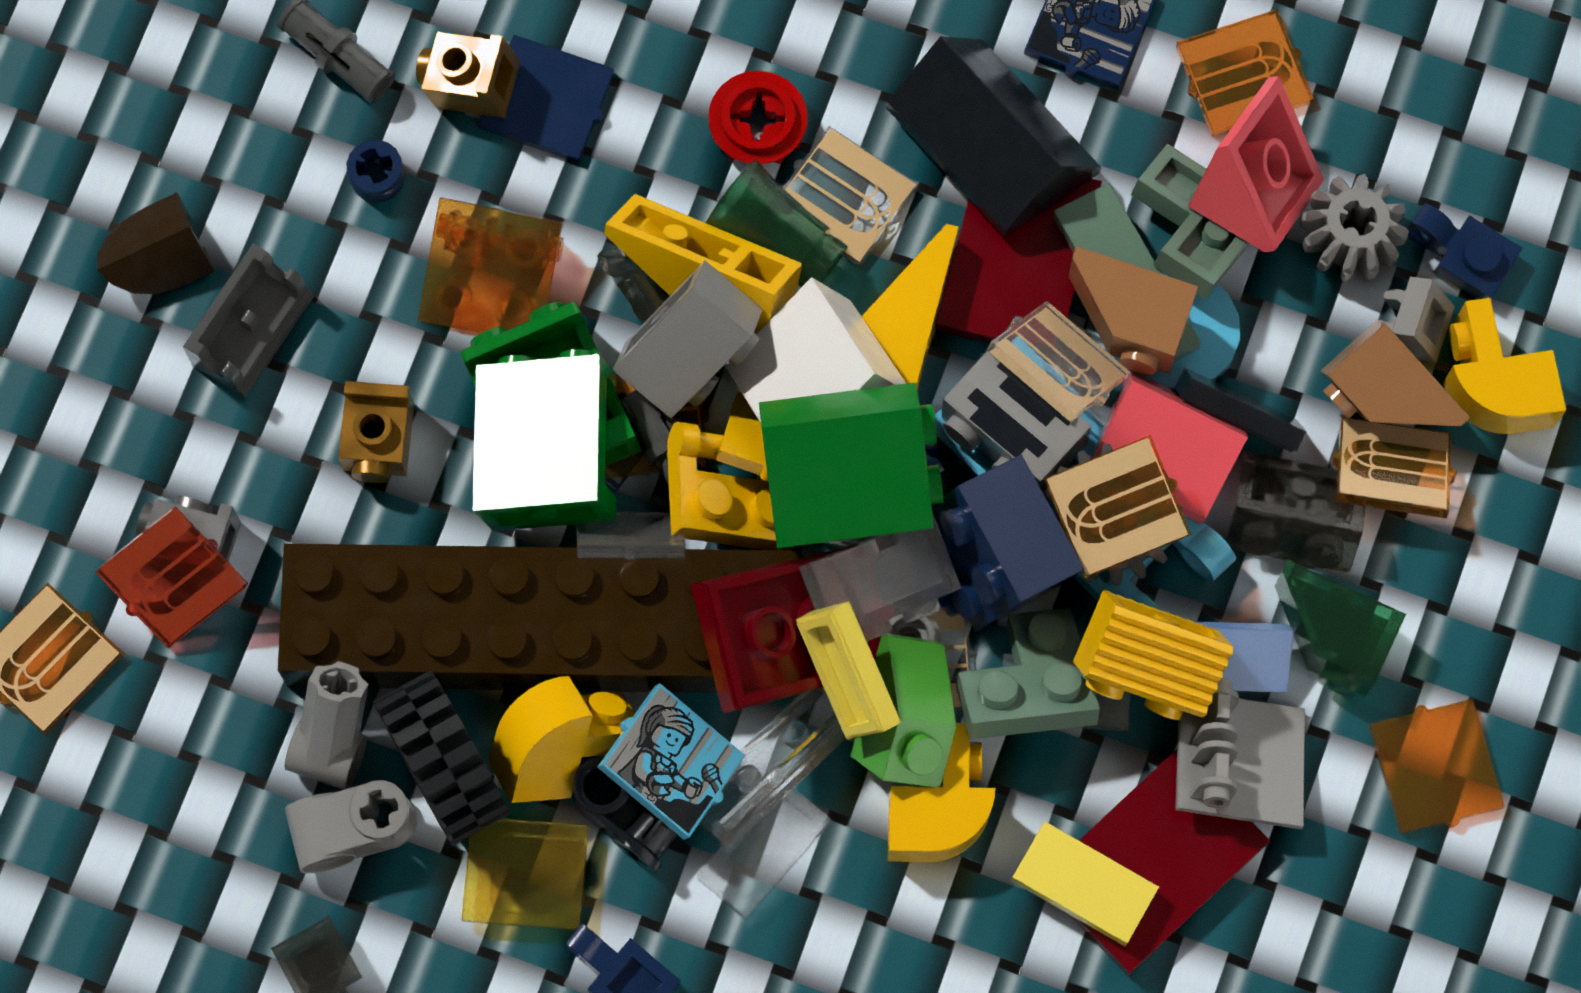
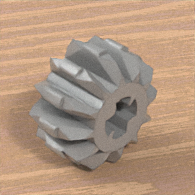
(1362, 210)

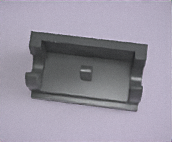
(248, 322)

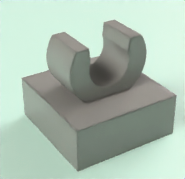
(1421, 317)

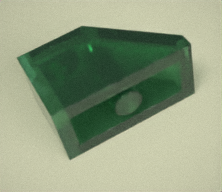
(1337, 629)

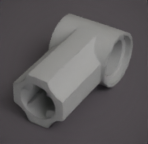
(328, 735)

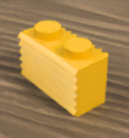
(1152, 656)

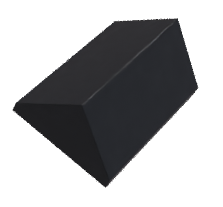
(989, 132)

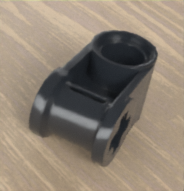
(623, 820)

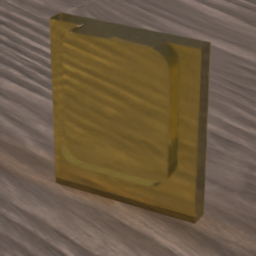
(526, 874)

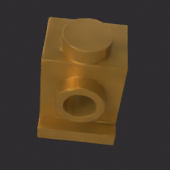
(482, 82)
(376, 405)

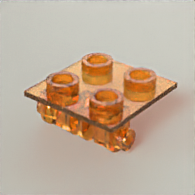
(488, 266)

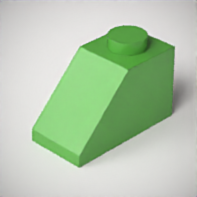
(921, 693)

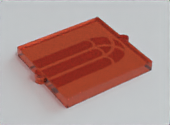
(171, 577)

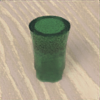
(770, 217)

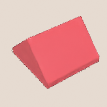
(1260, 172)
(1190, 442)

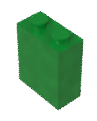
(850, 464)

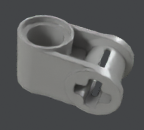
(340, 825)

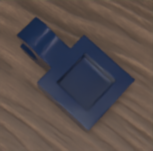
(1472, 256)
(621, 972)

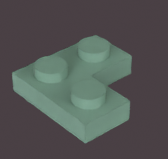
(1199, 248)
(1041, 689)

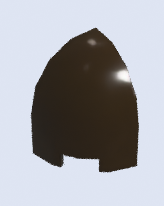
(154, 250)

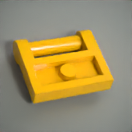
(715, 504)

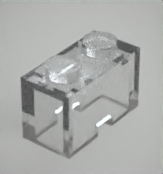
(885, 578)

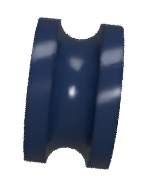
(387, 157)

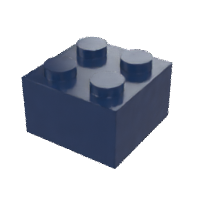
(1003, 543)

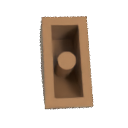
(1133, 309)
(1388, 383)

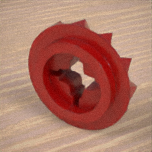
(736, 101)

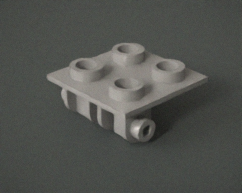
(1242, 760)

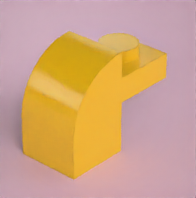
(1496, 390)
(549, 733)
(942, 820)

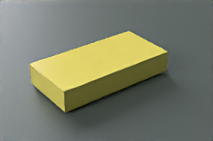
(848, 670)
(1084, 883)

